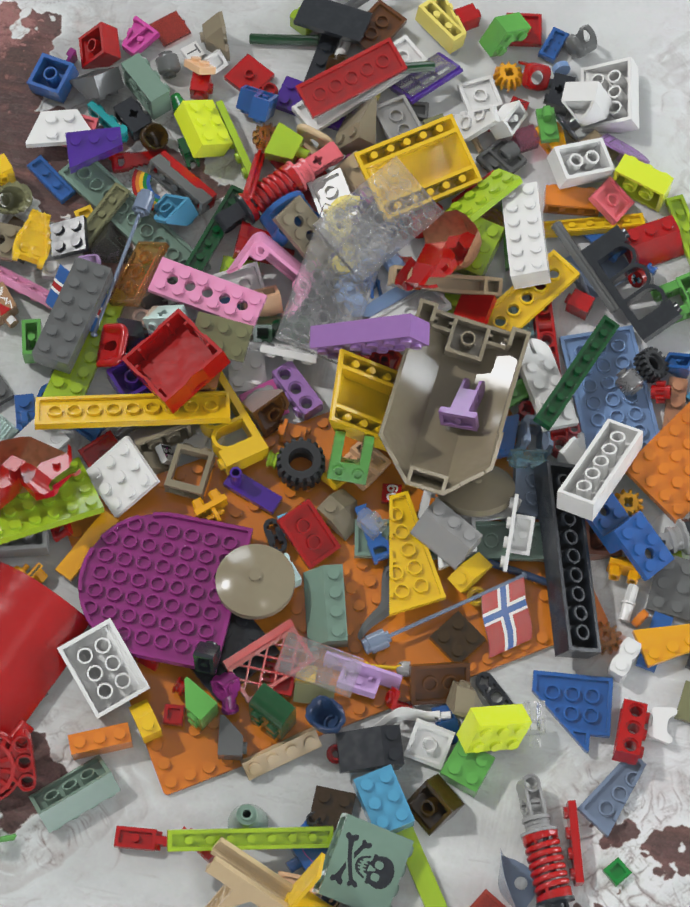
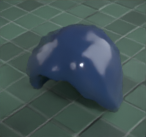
(325, 715)

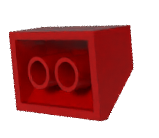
(656, 241)

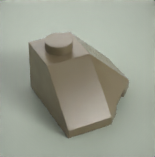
(214, 35)
(339, 513)
(462, 698)

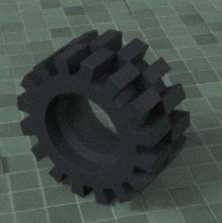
(651, 364)

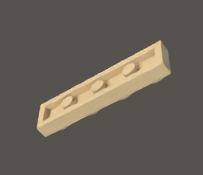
(281, 753)

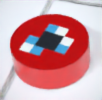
(637, 279)

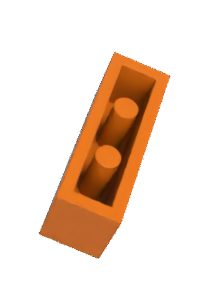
(569, 201)
(100, 741)

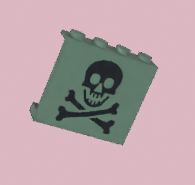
(363, 864)

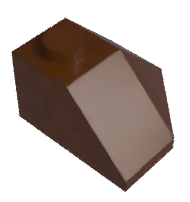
(266, 409)

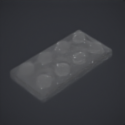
(319, 664)

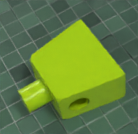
(285, 146)

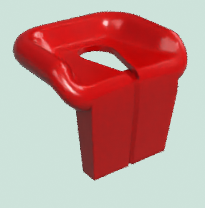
(112, 345)

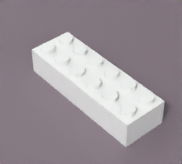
(526, 237)
(599, 469)

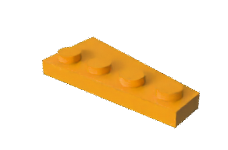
(663, 643)

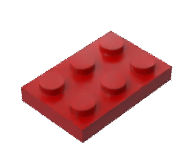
(308, 534)

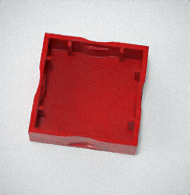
(176, 360)

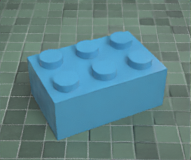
(383, 800)

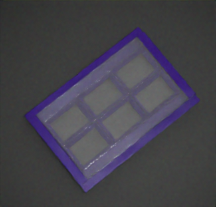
(422, 83)

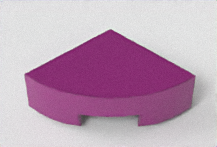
(72, 55)

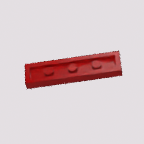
(574, 852)

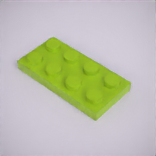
(486, 194)

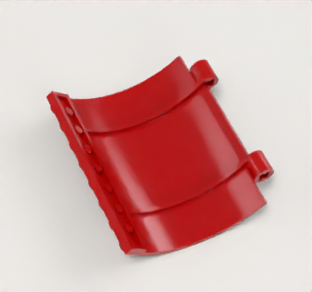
(31, 630)

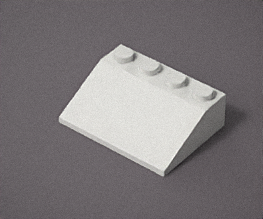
(622, 84)
(103, 668)

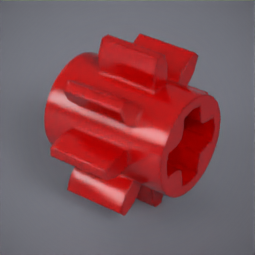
(660, 392)

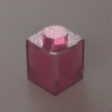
(526, 138)

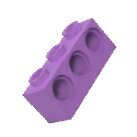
(297, 382)

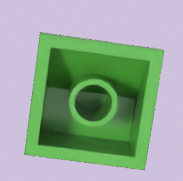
(199, 705)

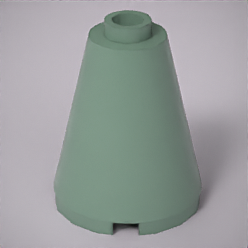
(247, 817)

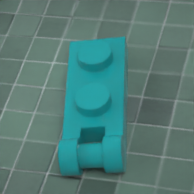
(105, 120)

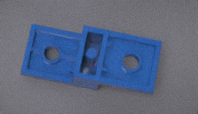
(633, 536)

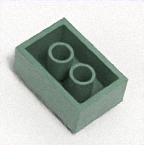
(146, 86)

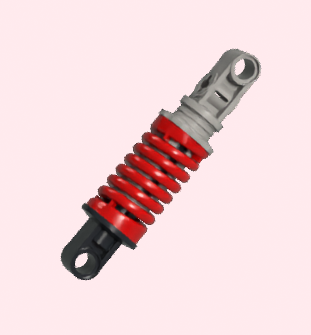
(540, 847)

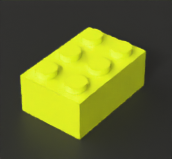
(203, 128)
(643, 182)
(493, 728)

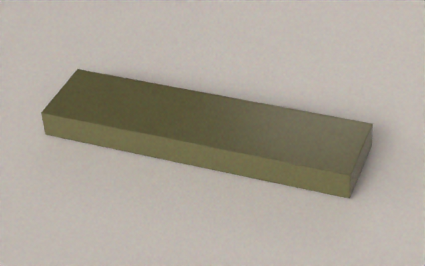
(106, 210)

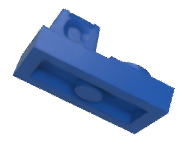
(24, 410)

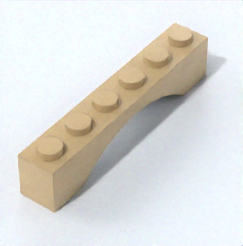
(456, 283)

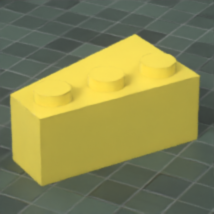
(442, 24)

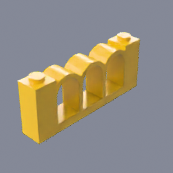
(244, 452)

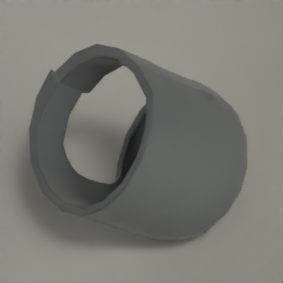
(576, 44)

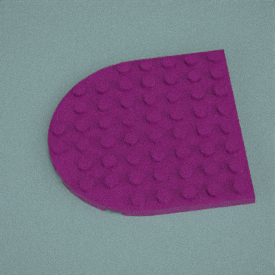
(160, 583)

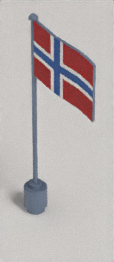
(503, 615)

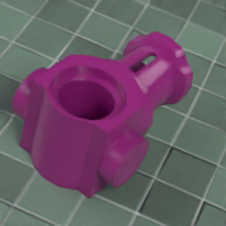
(226, 688)

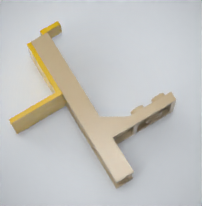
(253, 882)

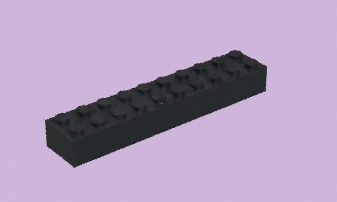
(566, 568)

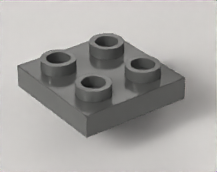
(502, 155)

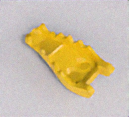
(33, 240)

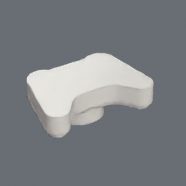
(658, 724)

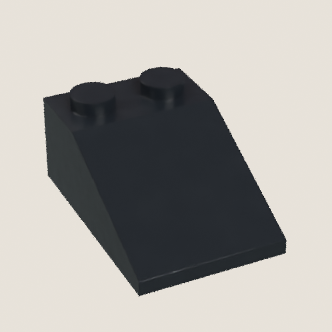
(370, 749)

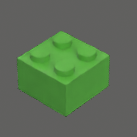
(466, 770)

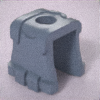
(524, 433)

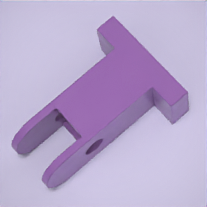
(463, 409)

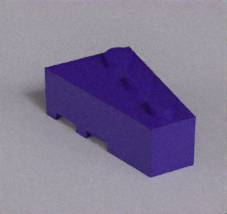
(92, 145)

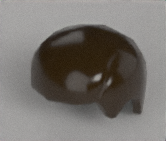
(154, 137)

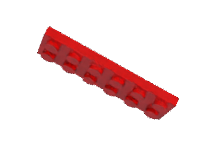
(351, 78)

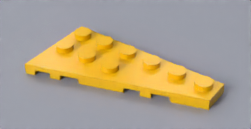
(411, 566)

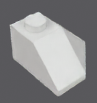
(572, 450)

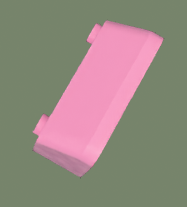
(262, 247)

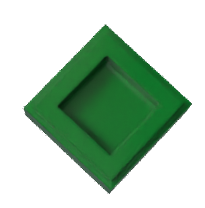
(616, 871)

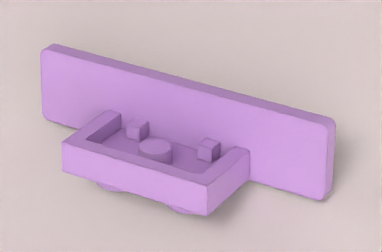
(371, 677)

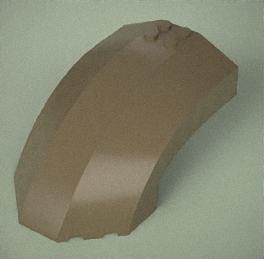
(459, 348)

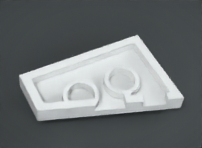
(477, 121)

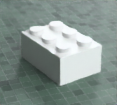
(580, 163)

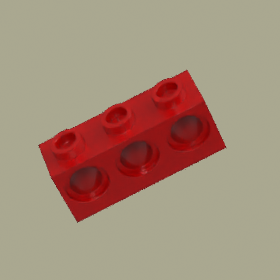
(624, 738)

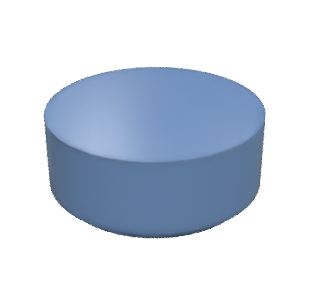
(561, 67)

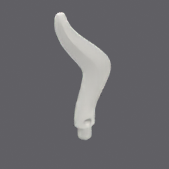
(408, 713)

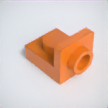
(290, 431)

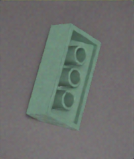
(326, 605)
(74, 793)

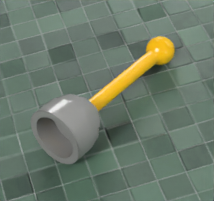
(402, 667)

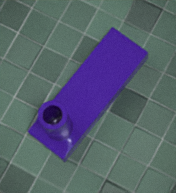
(252, 491)

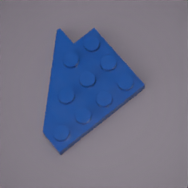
(577, 702)

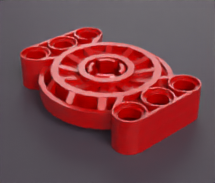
(10, 766)

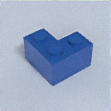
(257, 103)

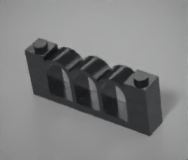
(606, 247)

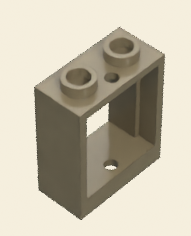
(186, 489)

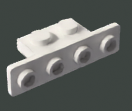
(520, 534)

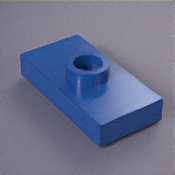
(553, 45)

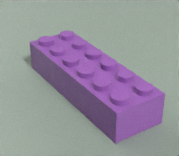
(370, 335)

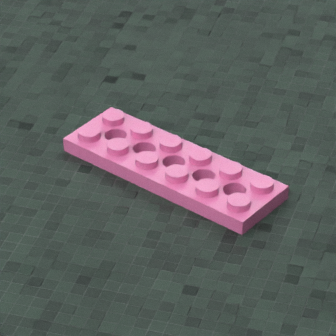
(204, 281)

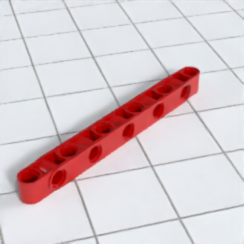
(545, 330)

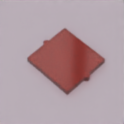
(171, 28)

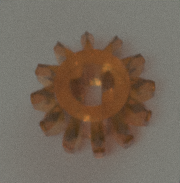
(262, 135)
(613, 641)

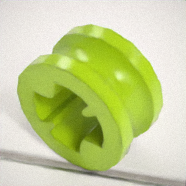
(272, 459)

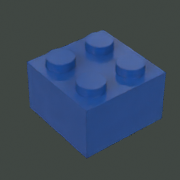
(52, 78)

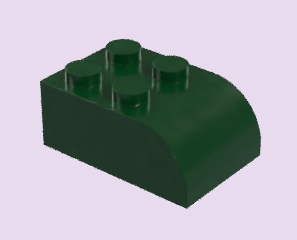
(272, 712)

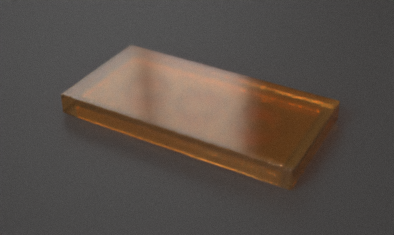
(138, 274)

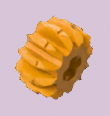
(508, 76)
(631, 499)

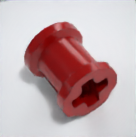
(528, 408)

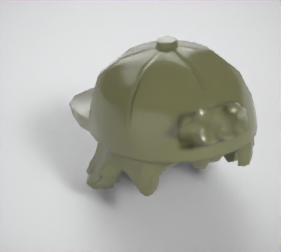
(15, 198)

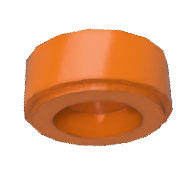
(640, 618)

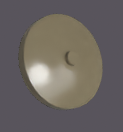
(482, 496)
(255, 581)

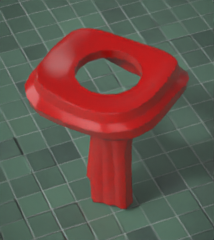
(529, 69)

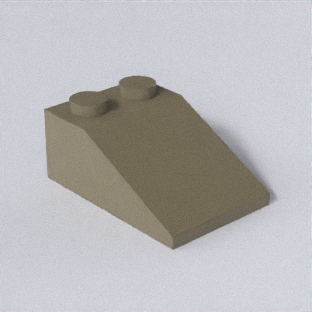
(358, 128)

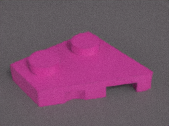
(139, 37)

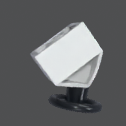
(586, 103)

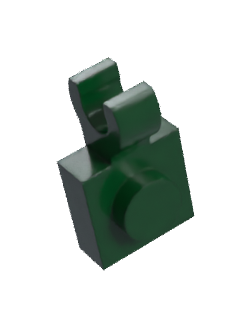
(186, 153)

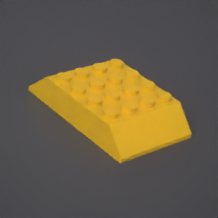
(431, 154)
(360, 397)

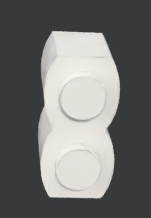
(624, 659)

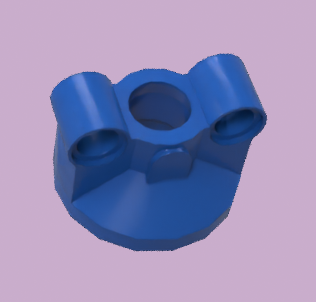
(273, 210)

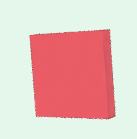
(611, 200)

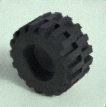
(298, 449)

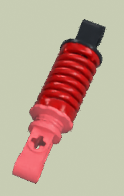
(276, 185)

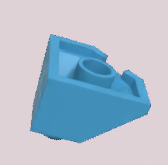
(175, 210)

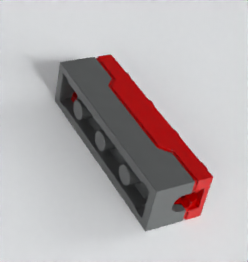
(181, 181)

